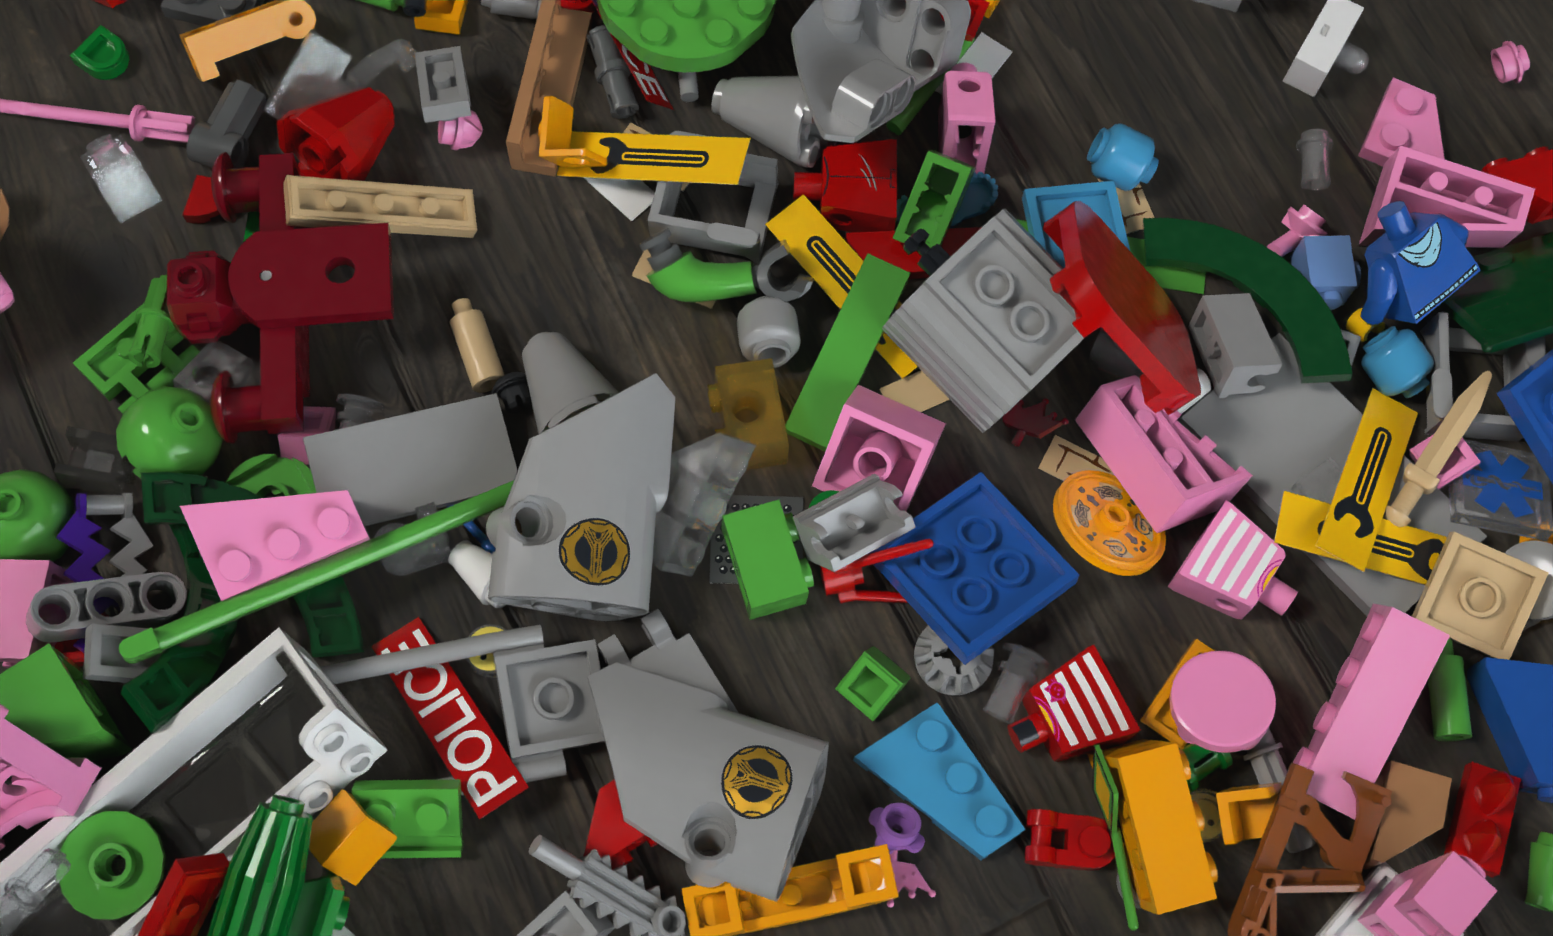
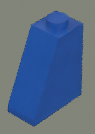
(1519, 712)

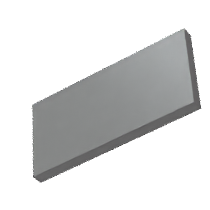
(1285, 436)

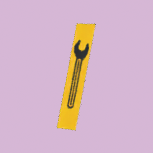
(661, 157)
(830, 263)
(1367, 480)
(1396, 550)

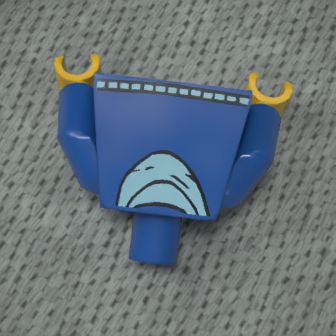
(1411, 268)

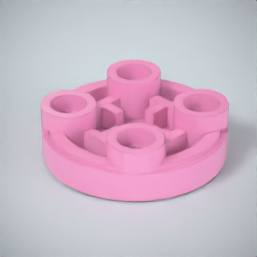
(1222, 702)

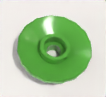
(91, 850)

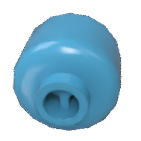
(1122, 156)
(1397, 362)

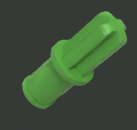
(153, 325)

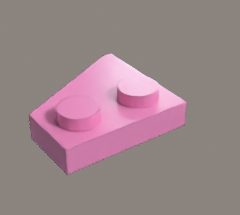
(1405, 119)

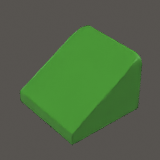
(872, 682)

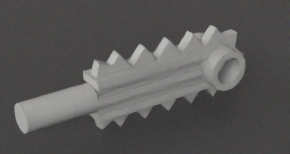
(612, 891)

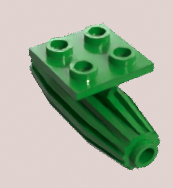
(267, 882)

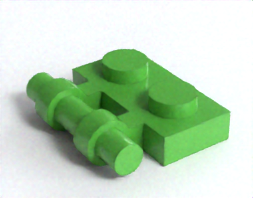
(111, 371)

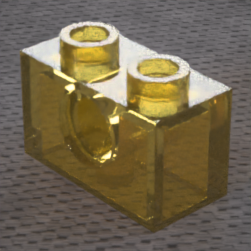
(753, 388)

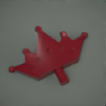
(1031, 421)

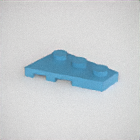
(944, 780)

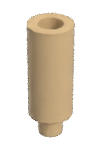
(475, 346)

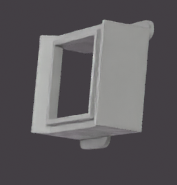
(757, 173)
(1439, 398)

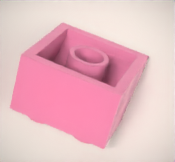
(881, 440)

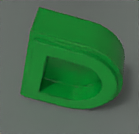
(102, 55)

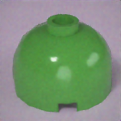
(169, 433)
(32, 516)

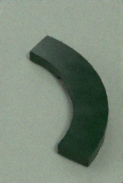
(1268, 279)
(325, 608)
(190, 665)

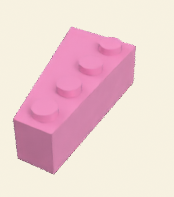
(1369, 703)

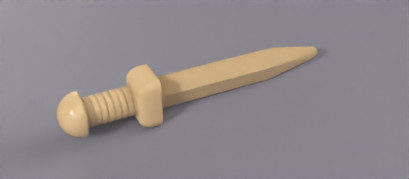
(1423, 475)

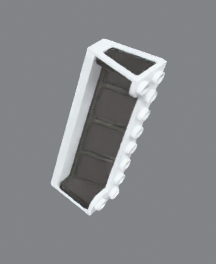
(197, 780)

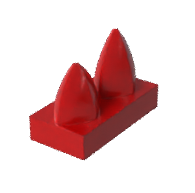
(1483, 816)

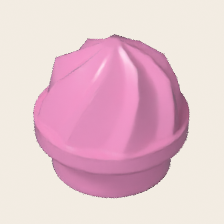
(460, 132)

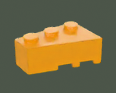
(1160, 825)

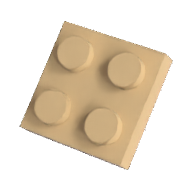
(1480, 596)

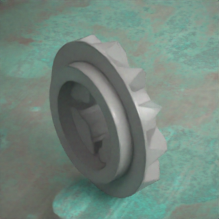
(941, 673)

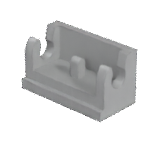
(1233, 343)
(852, 523)

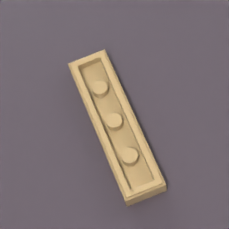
(403, 206)

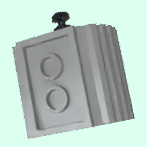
(985, 318)

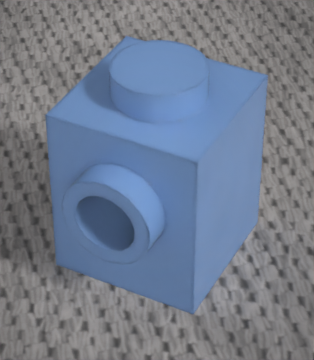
(1328, 267)

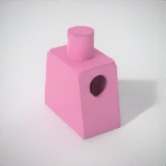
(970, 102)

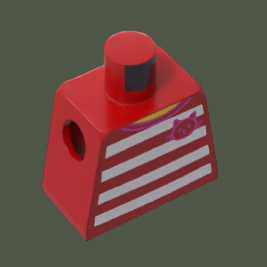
(1074, 710)

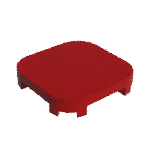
(1123, 298)

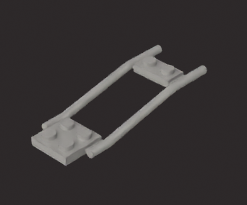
(540, 691)

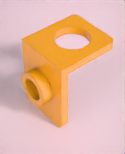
(555, 137)

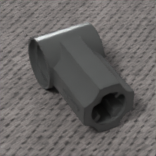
(227, 126)

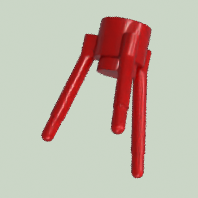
(844, 580)

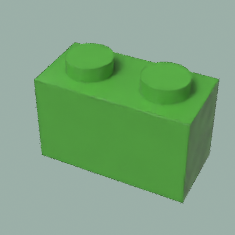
(766, 559)

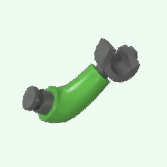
(692, 280)

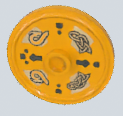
(1106, 524)

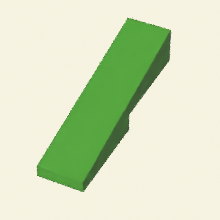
(847, 351)

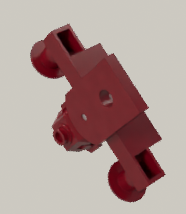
(280, 287)

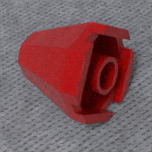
(338, 134)

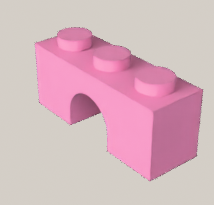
(1430, 899)

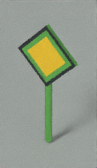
(1107, 799)

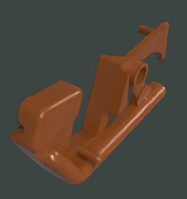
(1257, 903)

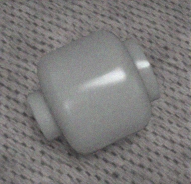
(768, 330)

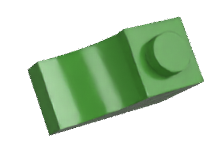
(935, 198)

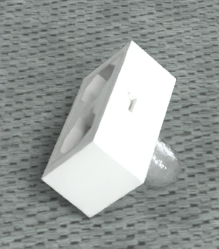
(1327, 47)

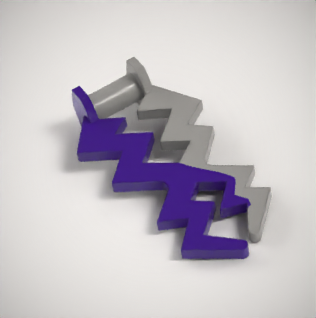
(77, 534)

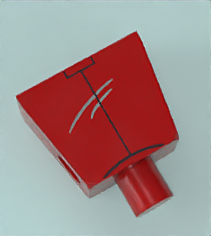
(854, 186)

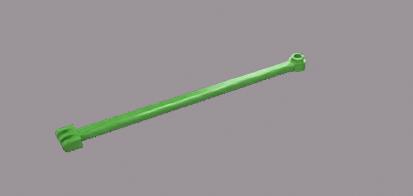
(153, 641)

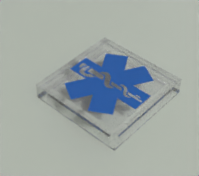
(1503, 493)

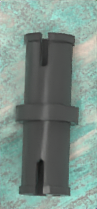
(612, 73)

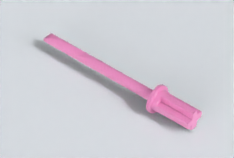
(140, 122)

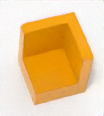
(1246, 810)
(348, 838)

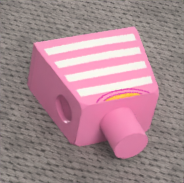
(1234, 567)

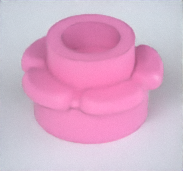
(1510, 62)

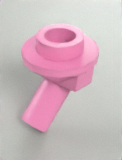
(1301, 224)

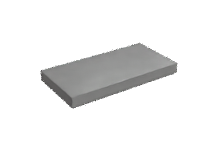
(415, 458)

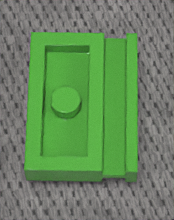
(419, 812)

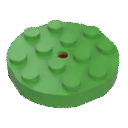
(687, 32)

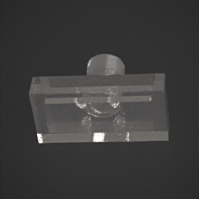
(309, 75)

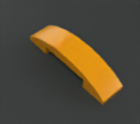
(810, 893)

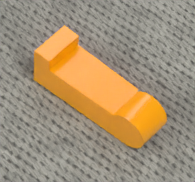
(244, 32)

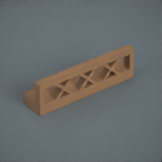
(550, 70)

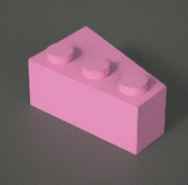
(1485, 204)
(1156, 457)
(271, 536)

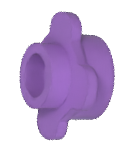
(902, 818)

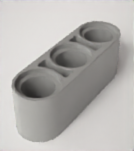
(127, 591)

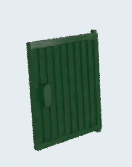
(1509, 296)

